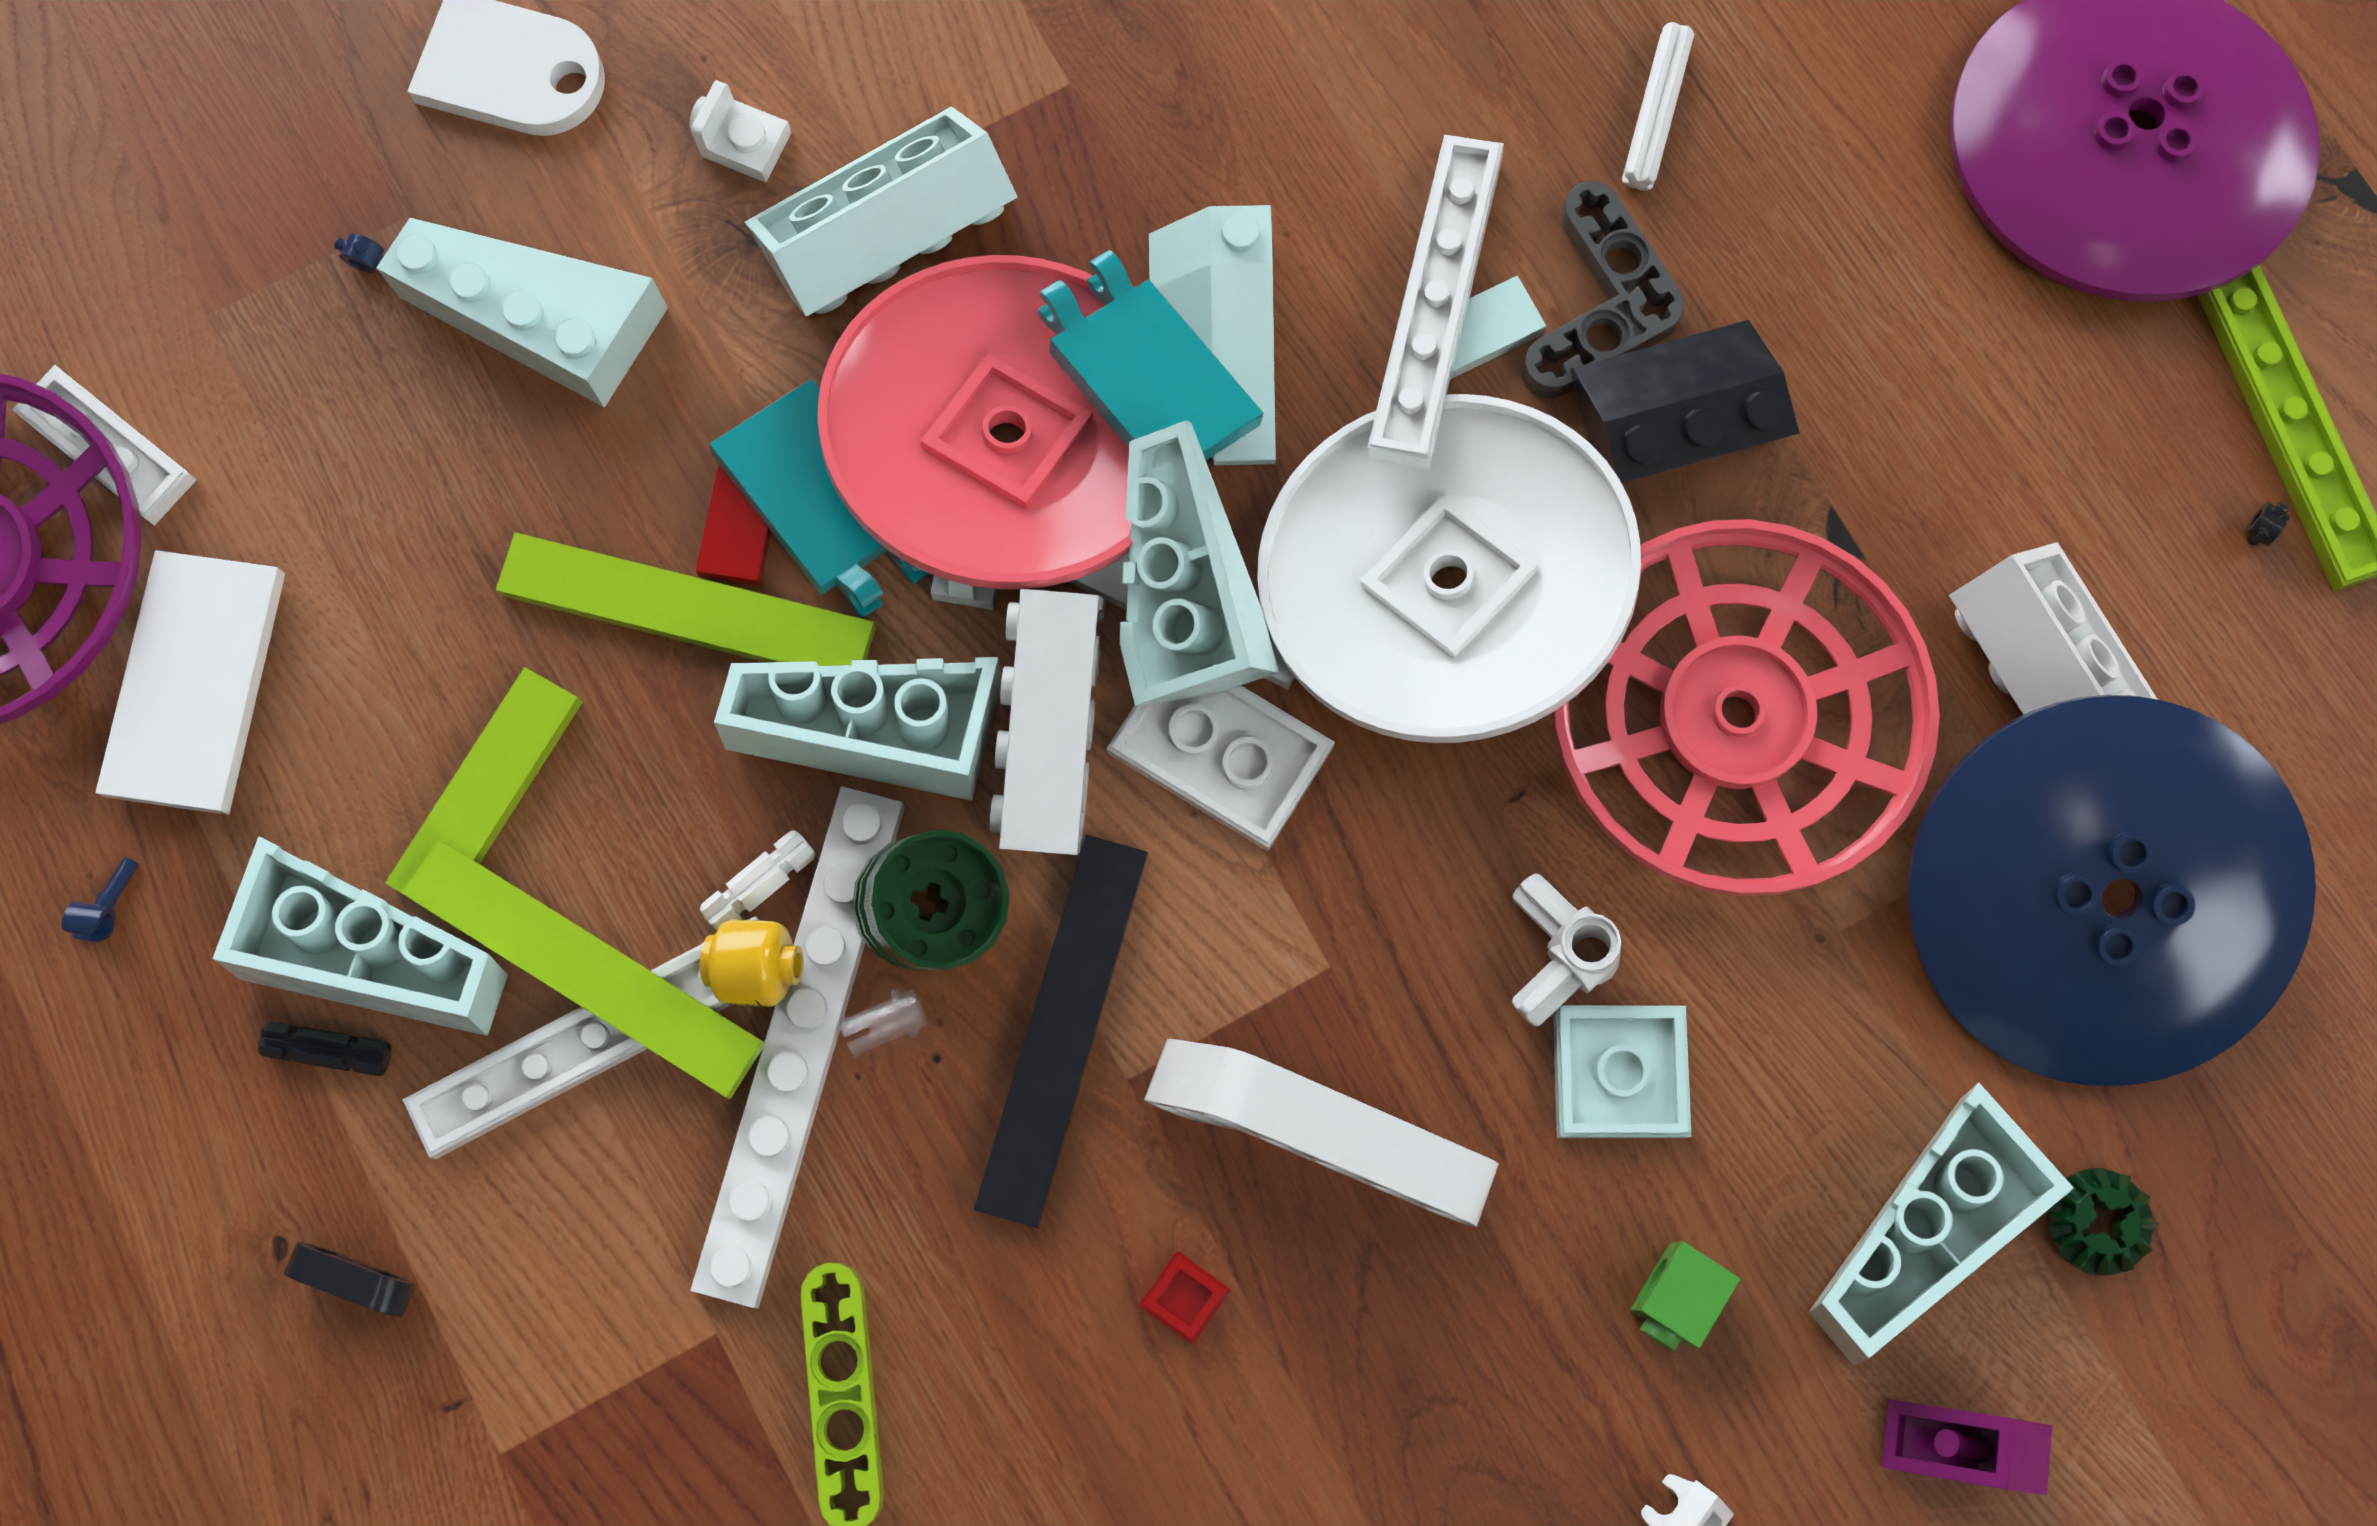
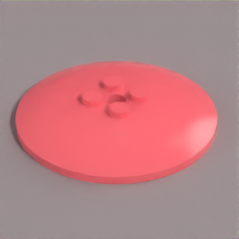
(913, 416)

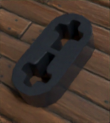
(349, 1279)

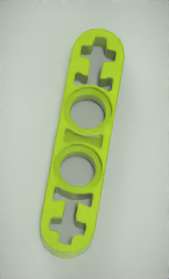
(850, 1394)

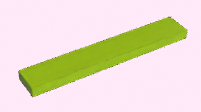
(2296, 427)
(679, 605)
(584, 969)

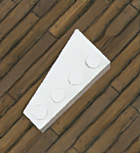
(1048, 721)

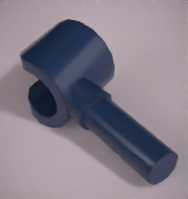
(97, 920)

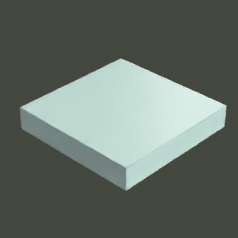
(1621, 1072)

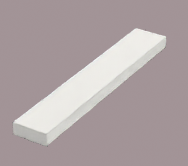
(1435, 302)
(535, 1068)

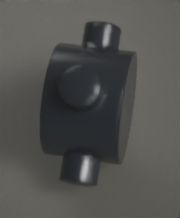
(2267, 523)

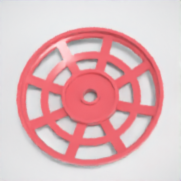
(1781, 705)

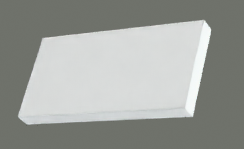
(191, 682)

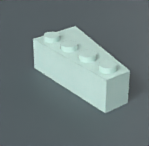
(866, 720)
(1945, 1219)

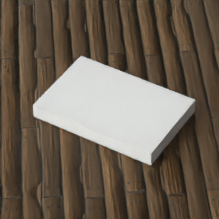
(1225, 757)

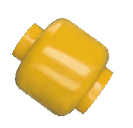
(750, 963)

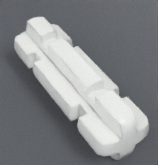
(758, 880)

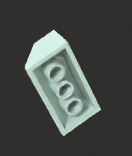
(882, 211)

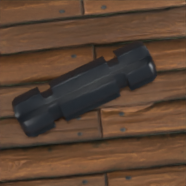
(324, 1048)

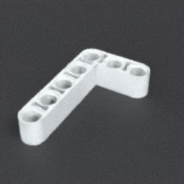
(1321, 1125)

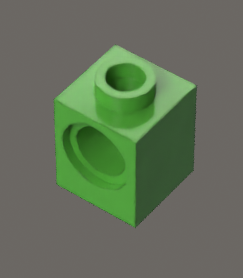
(1683, 1297)

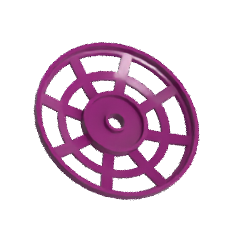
(22, 552)

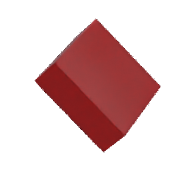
(1184, 1297)

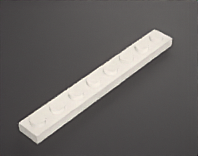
(794, 1060)

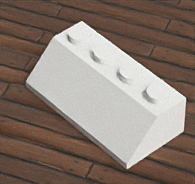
(2045, 632)

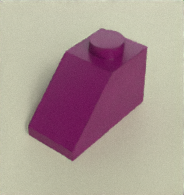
(1967, 1446)

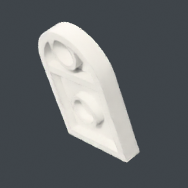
(505, 67)

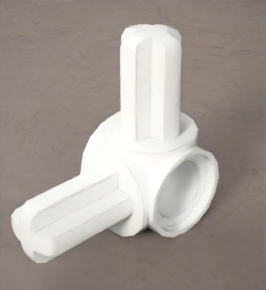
(1566, 971)

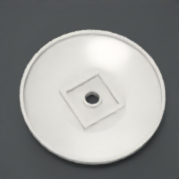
(1504, 500)

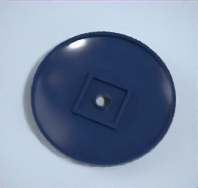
(2035, 832)

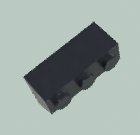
(1684, 401)

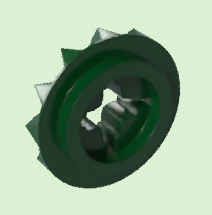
(2097, 1251)

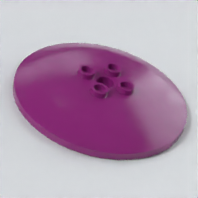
(2121, 207)

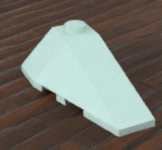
(1221, 283)
(1189, 595)

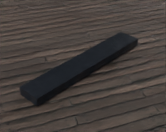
(1061, 1032)

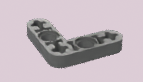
(1623, 309)

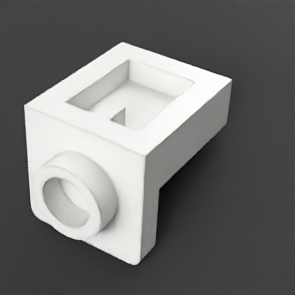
(737, 133)

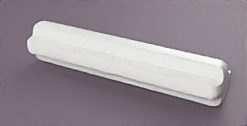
(1658, 107)

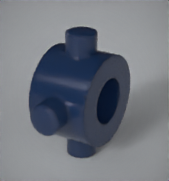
(360, 252)

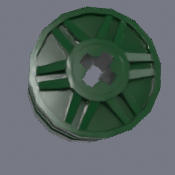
(961, 882)

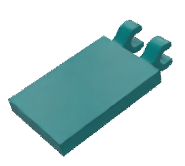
(1144, 361)
(784, 478)

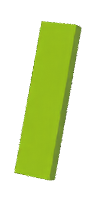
(493, 773)

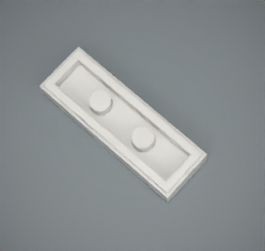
(154, 475)

